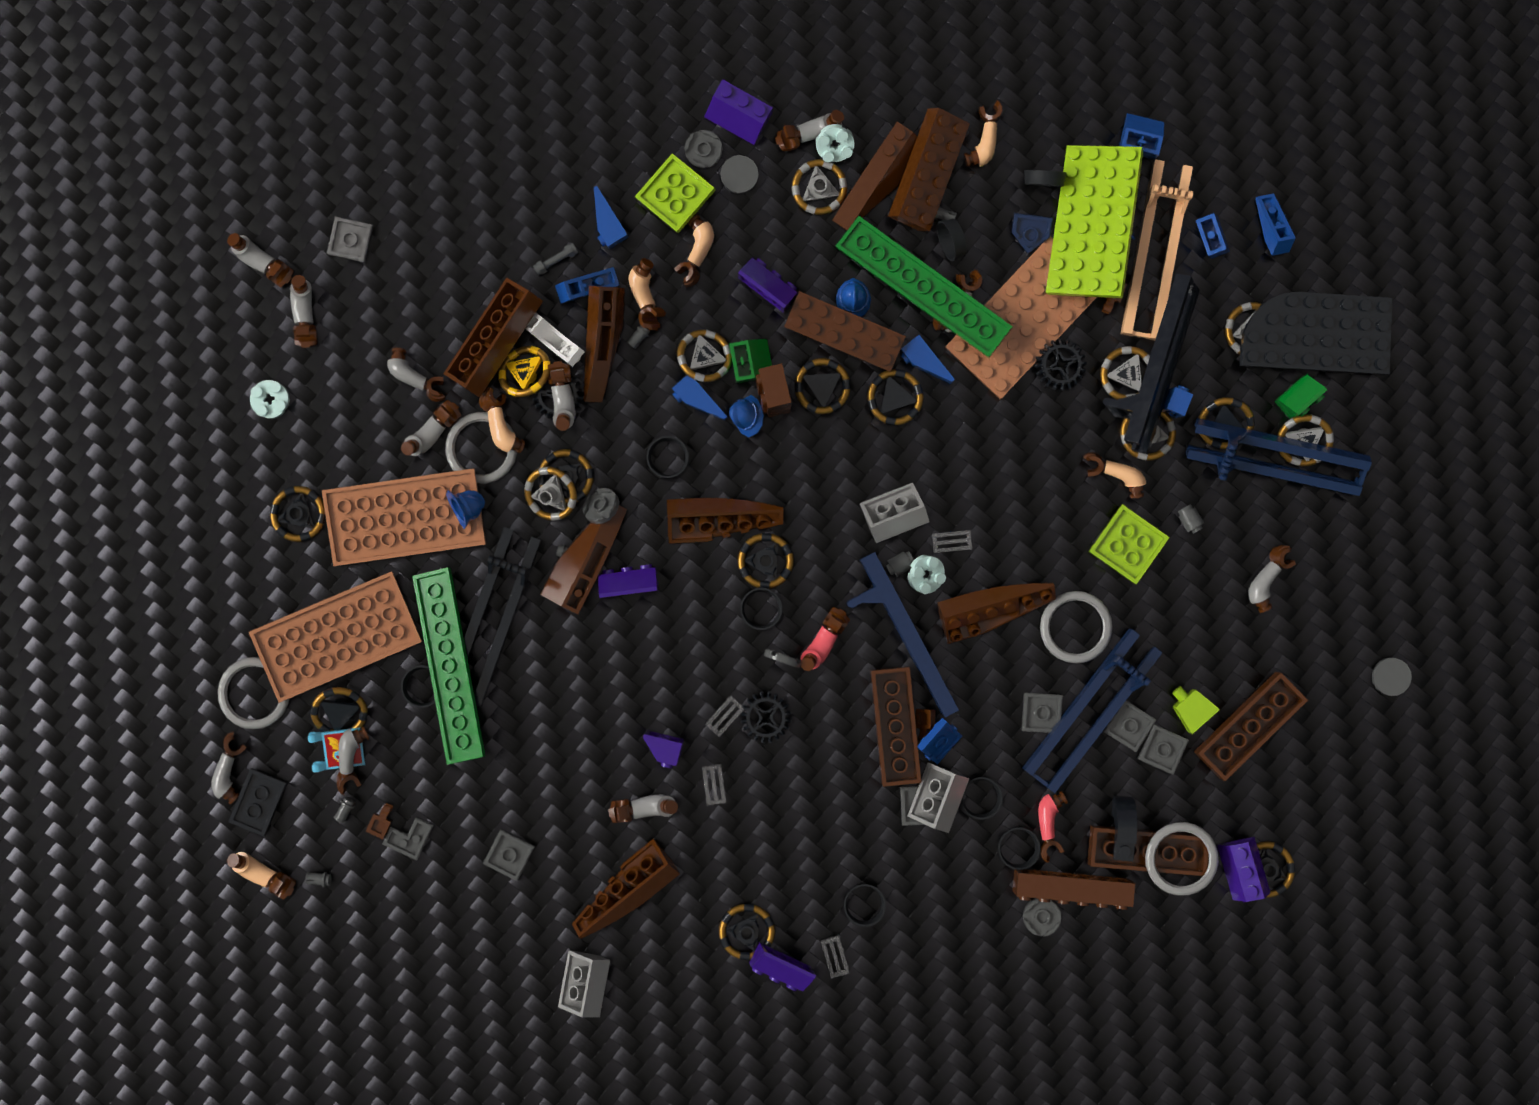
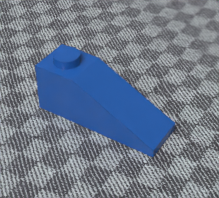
(608, 225)
(1274, 225)
(579, 286)
(923, 358)
(694, 395)

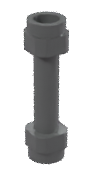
(540, 267)

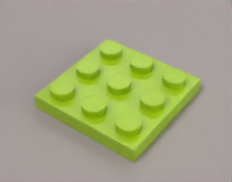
(675, 193)
(1129, 544)

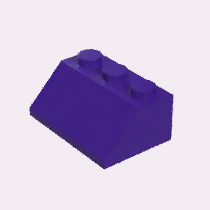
(738, 112)
(768, 284)
(628, 581)
(664, 748)
(1244, 870)
(781, 968)

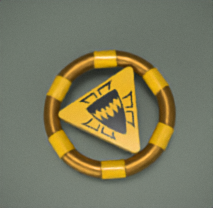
(524, 371)

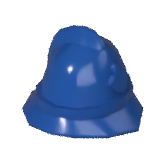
(853, 297)
(747, 415)
(466, 505)

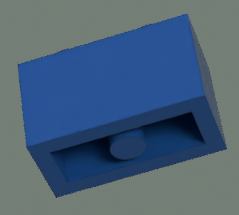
(1212, 235)
(1177, 401)

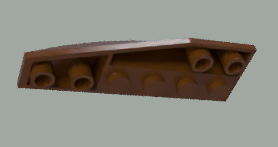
(602, 338)
(581, 564)
(990, 608)

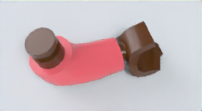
(824, 640)
(1047, 810)

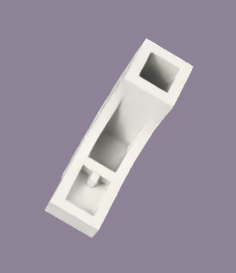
(554, 340)

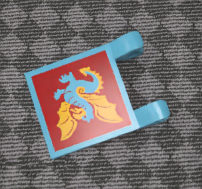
(331, 750)

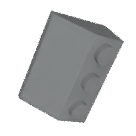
(894, 512)
(938, 797)
(584, 984)

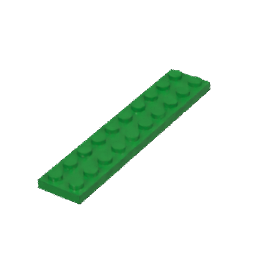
(924, 287)
(448, 666)

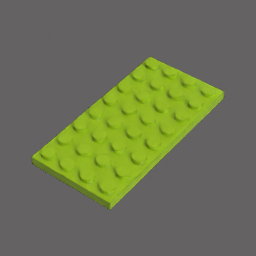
(1094, 221)

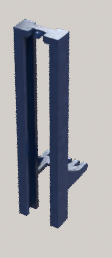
(1229, 461)
(885, 593)
(1134, 682)

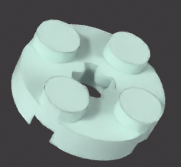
(835, 153)
(259, 394)
(935, 578)

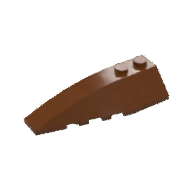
(879, 177)
(713, 517)
(636, 883)

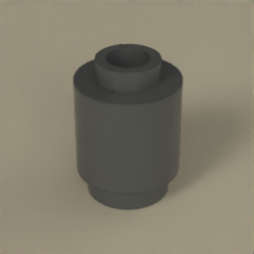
(1191, 519)
(900, 563)

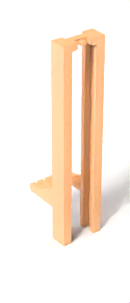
(1182, 198)

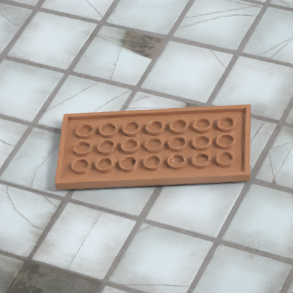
(1034, 319)
(399, 518)
(335, 637)

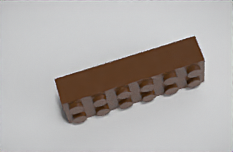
(928, 169)
(844, 331)
(493, 337)
(773, 390)
(895, 726)
(1250, 726)
(1175, 853)
(1073, 887)

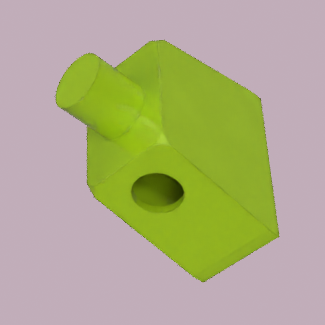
(1193, 708)

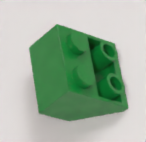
(748, 358)
(1300, 396)

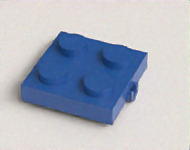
(939, 741)

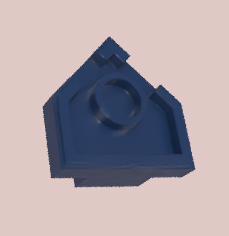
(1031, 230)

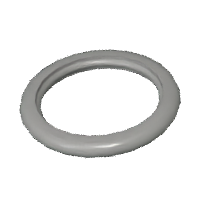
(450, 449)
(1070, 657)
(228, 711)
(1181, 827)

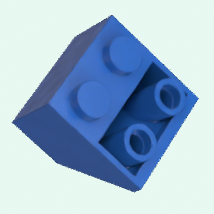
(1143, 133)

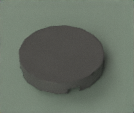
(703, 149)
(739, 174)
(601, 506)
(782, 658)
(1391, 676)
(1042, 917)

